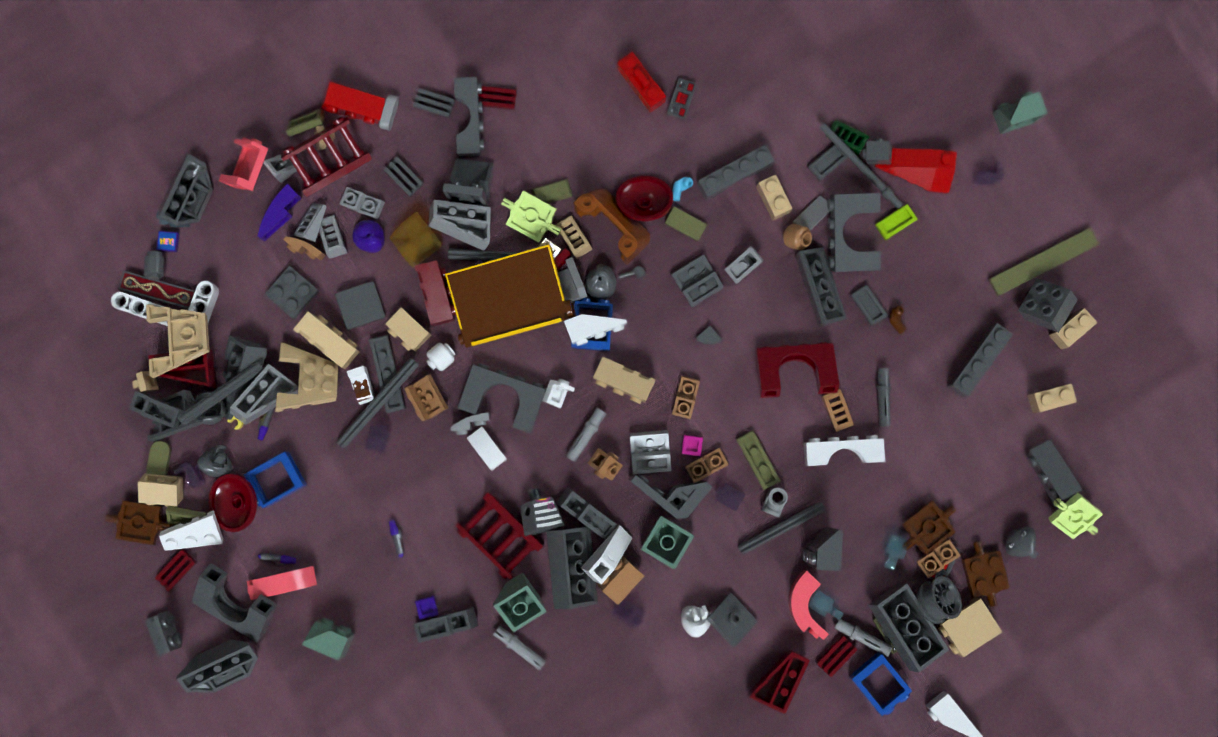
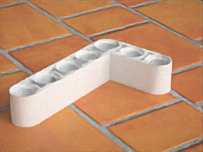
(199, 298)

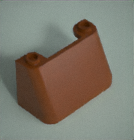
(634, 237)

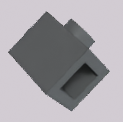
(878, 151)

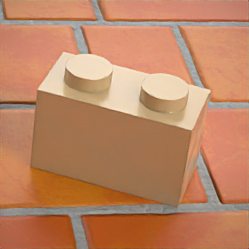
(774, 197)
(1073, 328)
(408, 329)
(1052, 398)
(160, 490)

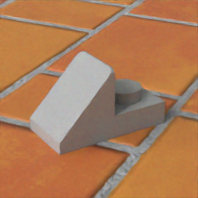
(744, 265)

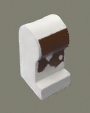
(361, 384)

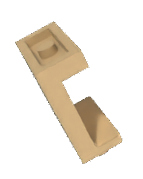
(970, 628)

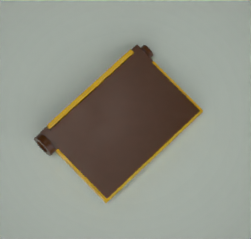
(508, 296)

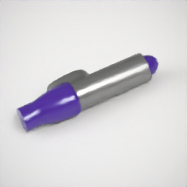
(264, 424)
(397, 537)
(278, 559)

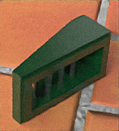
(850, 131)

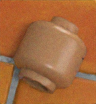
(797, 237)

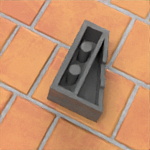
(1053, 472)

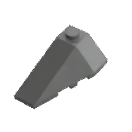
(240, 356)

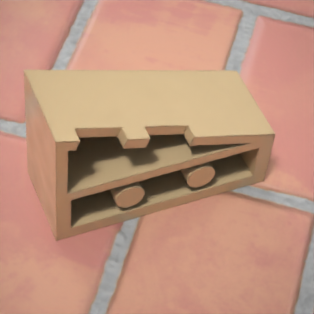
(327, 339)
(623, 380)

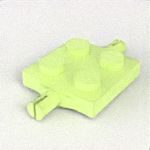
(531, 216)
(1075, 516)

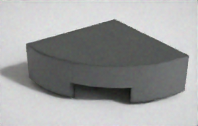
(709, 337)

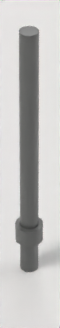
(886, 191)

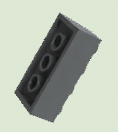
(824, 550)
(567, 554)

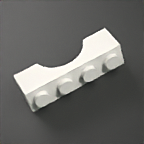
(868, 450)

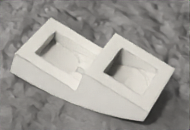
(486, 448)

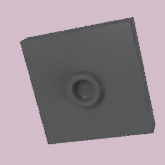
(732, 620)

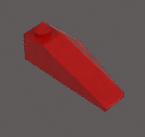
(924, 167)

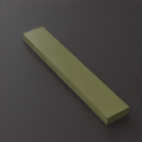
(1043, 262)

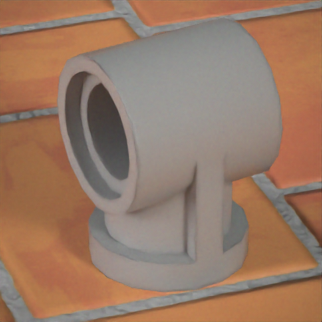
(770, 506)

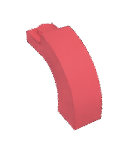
(282, 583)
(799, 598)

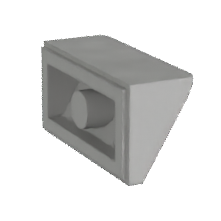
(813, 213)

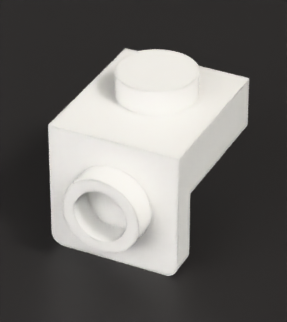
(556, 392)

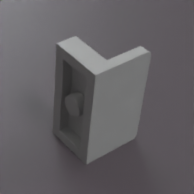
(571, 282)

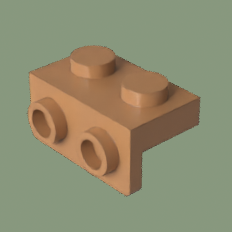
(426, 398)

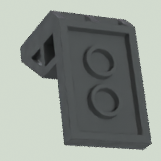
(470, 182)
(688, 495)

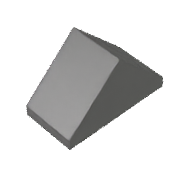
(280, 169)

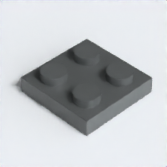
(291, 292)

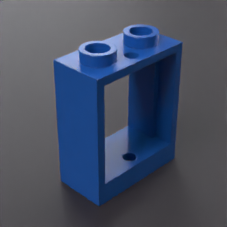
(601, 305)
(292, 471)
(866, 669)

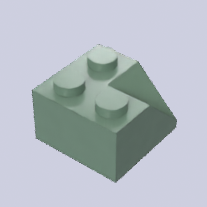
(1020, 114)
(667, 542)
(519, 602)
(329, 638)

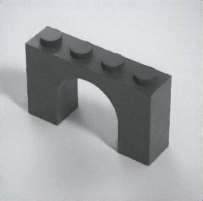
(841, 209)
(483, 379)
(213, 599)

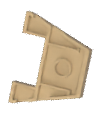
(186, 337)
(316, 379)

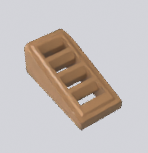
(844, 408)

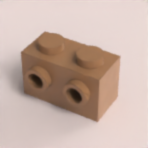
(621, 580)

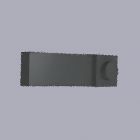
(155, 409)
(586, 513)
(446, 625)

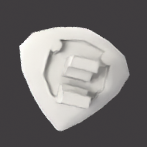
(694, 620)

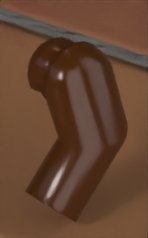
(895, 319)

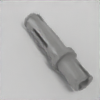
(585, 435)
(863, 637)
(520, 648)

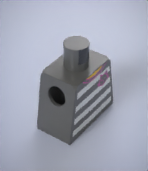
(540, 514)

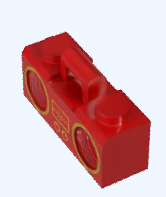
(641, 82)

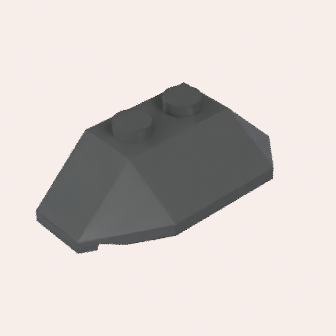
(187, 193)
(218, 667)

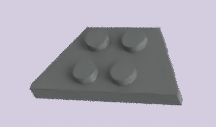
(182, 400)

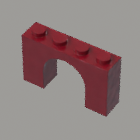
(818, 356)

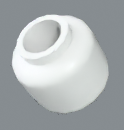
(440, 356)

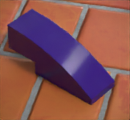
(277, 212)

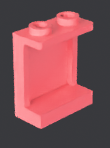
(247, 166)

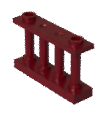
(343, 166)
(503, 517)

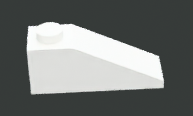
(949, 714)

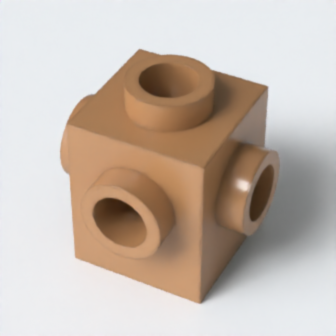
(605, 464)

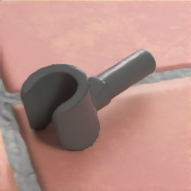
(638, 271)

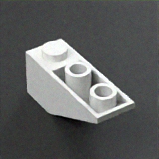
(588, 326)
(607, 556)

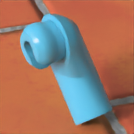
(681, 185)

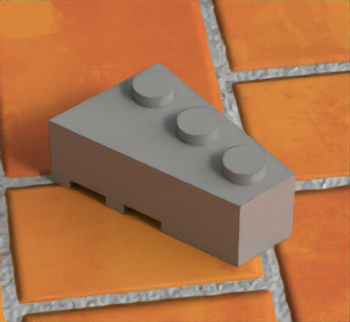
(462, 221)
(261, 395)

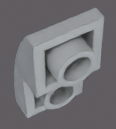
(362, 203)
(466, 424)

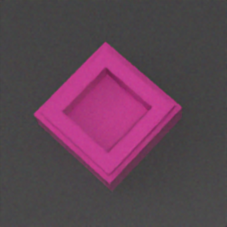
(692, 445)

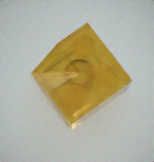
(415, 240)

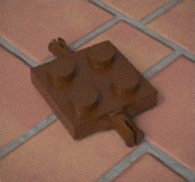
(138, 522)
(928, 527)
(985, 573)

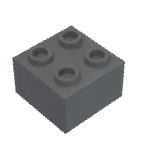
(1048, 305)

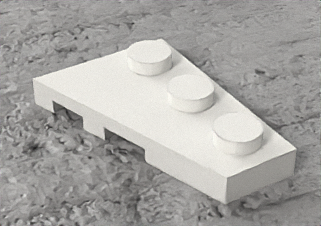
(197, 533)

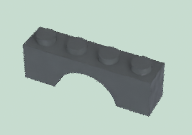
(469, 141)
(734, 172)
(981, 360)

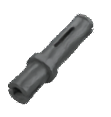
(884, 396)

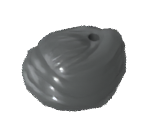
(602, 287)
(213, 414)

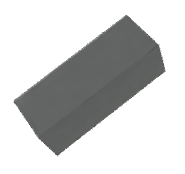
(820, 286)

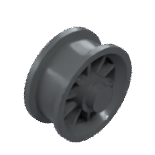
(939, 600)

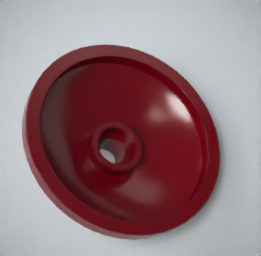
(644, 198)
(233, 502)

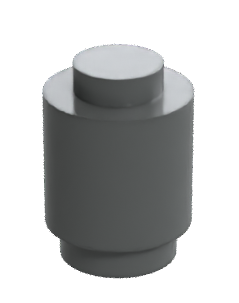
(154, 265)

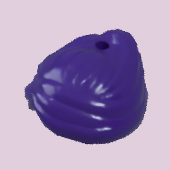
(369, 236)

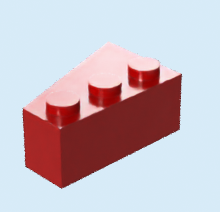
(352, 103)

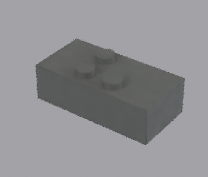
(908, 628)

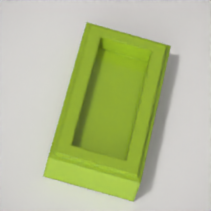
(896, 222)

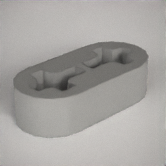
(389, 112)

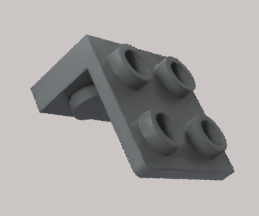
(164, 633)

